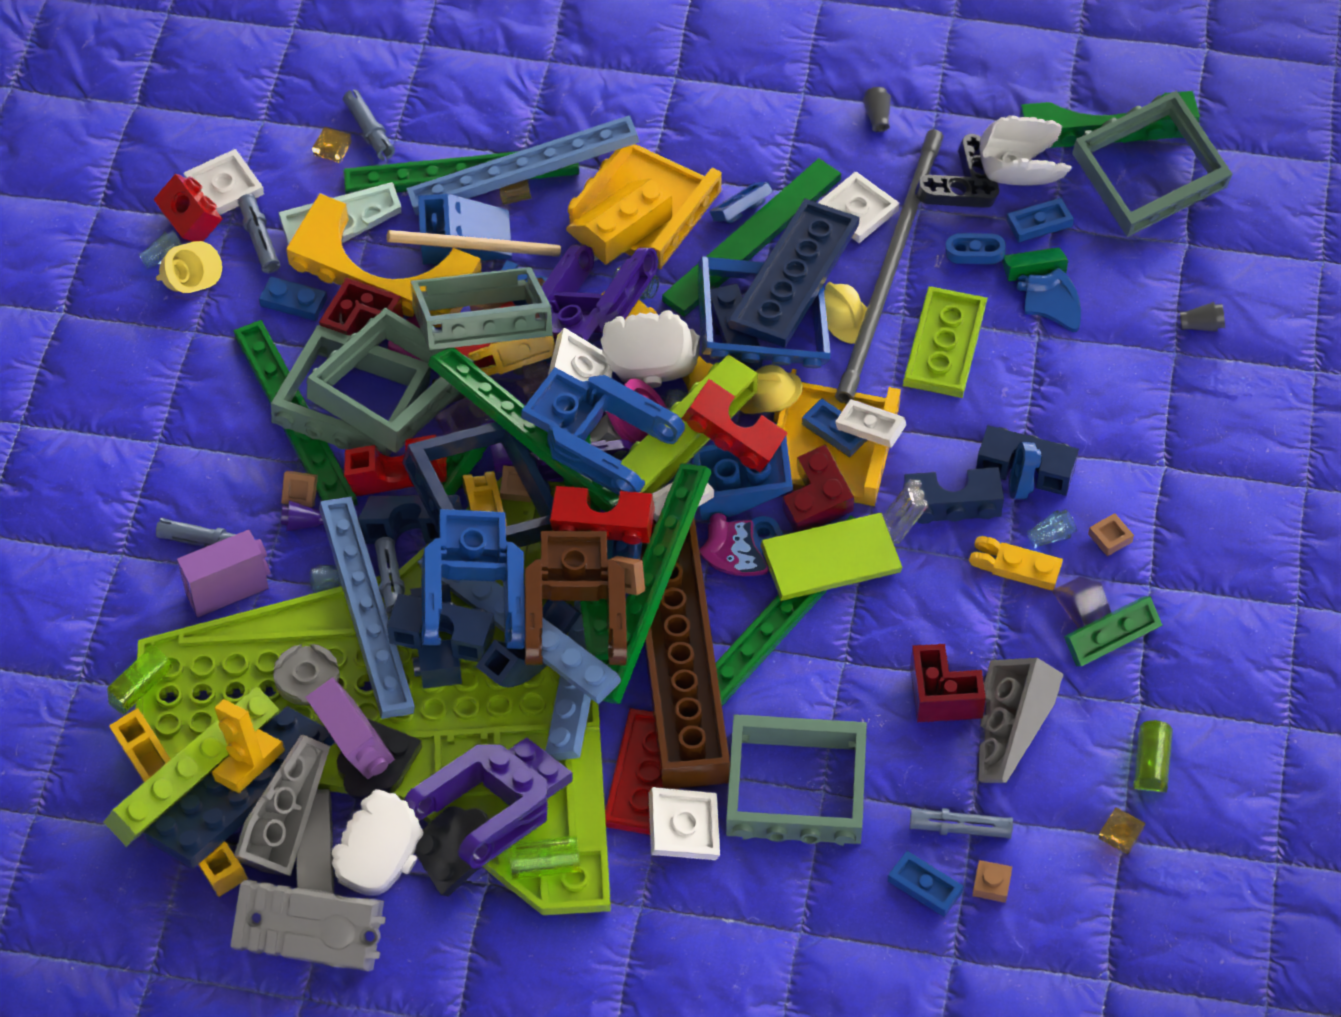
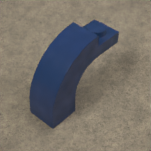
(508, 665)

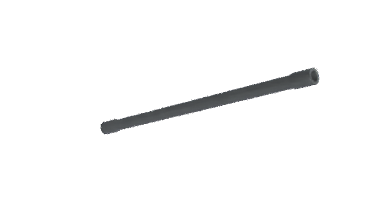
(851, 377)

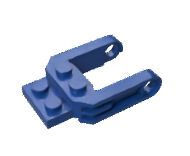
(573, 409)
(473, 549)

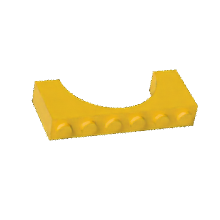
(319, 251)

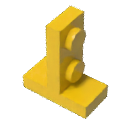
(248, 749)

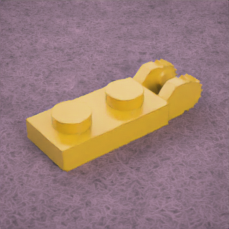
(515, 353)
(1016, 563)

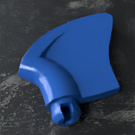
(1052, 298)

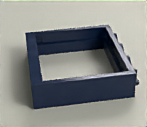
(434, 497)

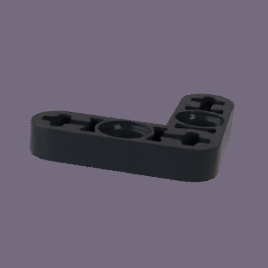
(976, 187)

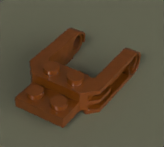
(575, 569)

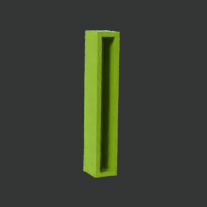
(659, 461)
(182, 773)

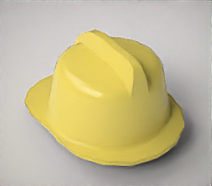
(190, 267)
(843, 311)
(774, 390)

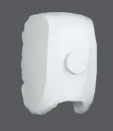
(1009, 149)
(650, 347)
(377, 844)

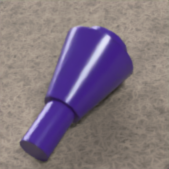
(300, 516)

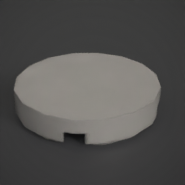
(303, 671)

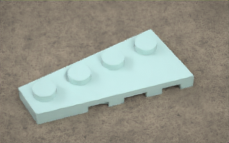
(364, 210)

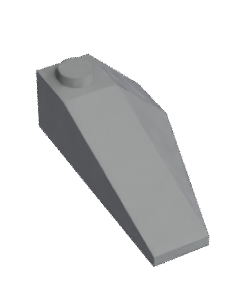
(1016, 706)

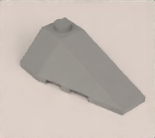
(280, 816)

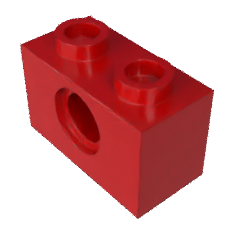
(188, 208)

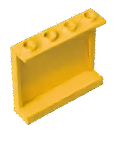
(689, 190)
(865, 467)

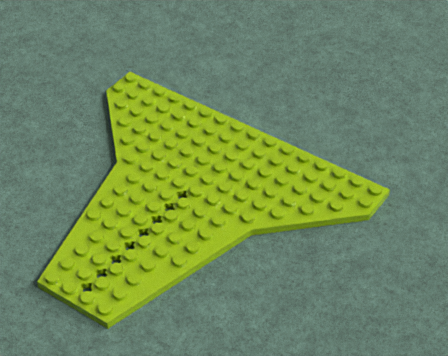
(447, 719)

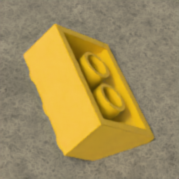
(623, 219)

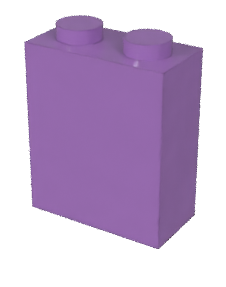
(224, 572)
(350, 728)

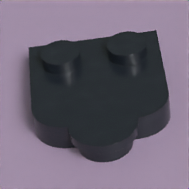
(403, 749)
(441, 844)

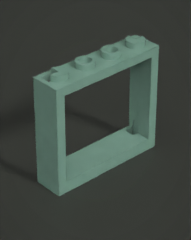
(1173, 202)
(481, 325)
(406, 425)
(320, 426)
(800, 733)

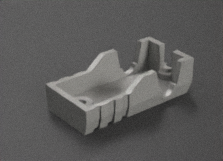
(307, 925)

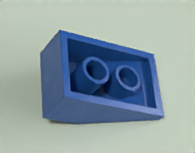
(740, 487)

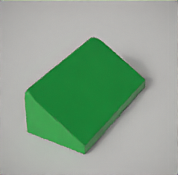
(1034, 262)

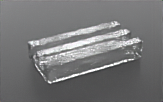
(905, 511)

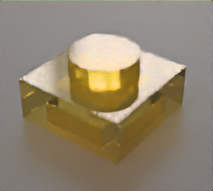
(332, 144)
(515, 192)
(1121, 830)

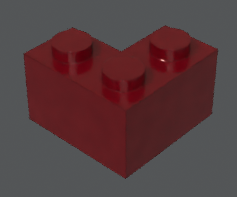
(356, 305)
(824, 494)
(942, 693)

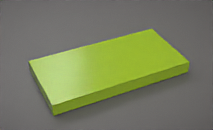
(945, 342)
(831, 556)

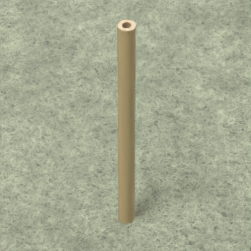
(473, 243)

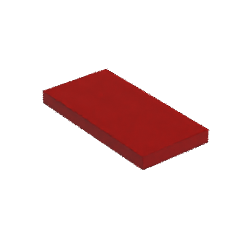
(634, 775)

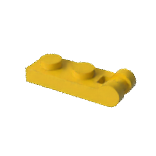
(482, 492)

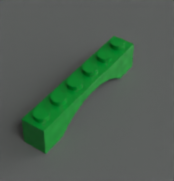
(1075, 123)

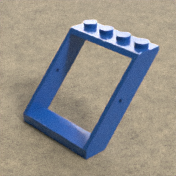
(748, 270)

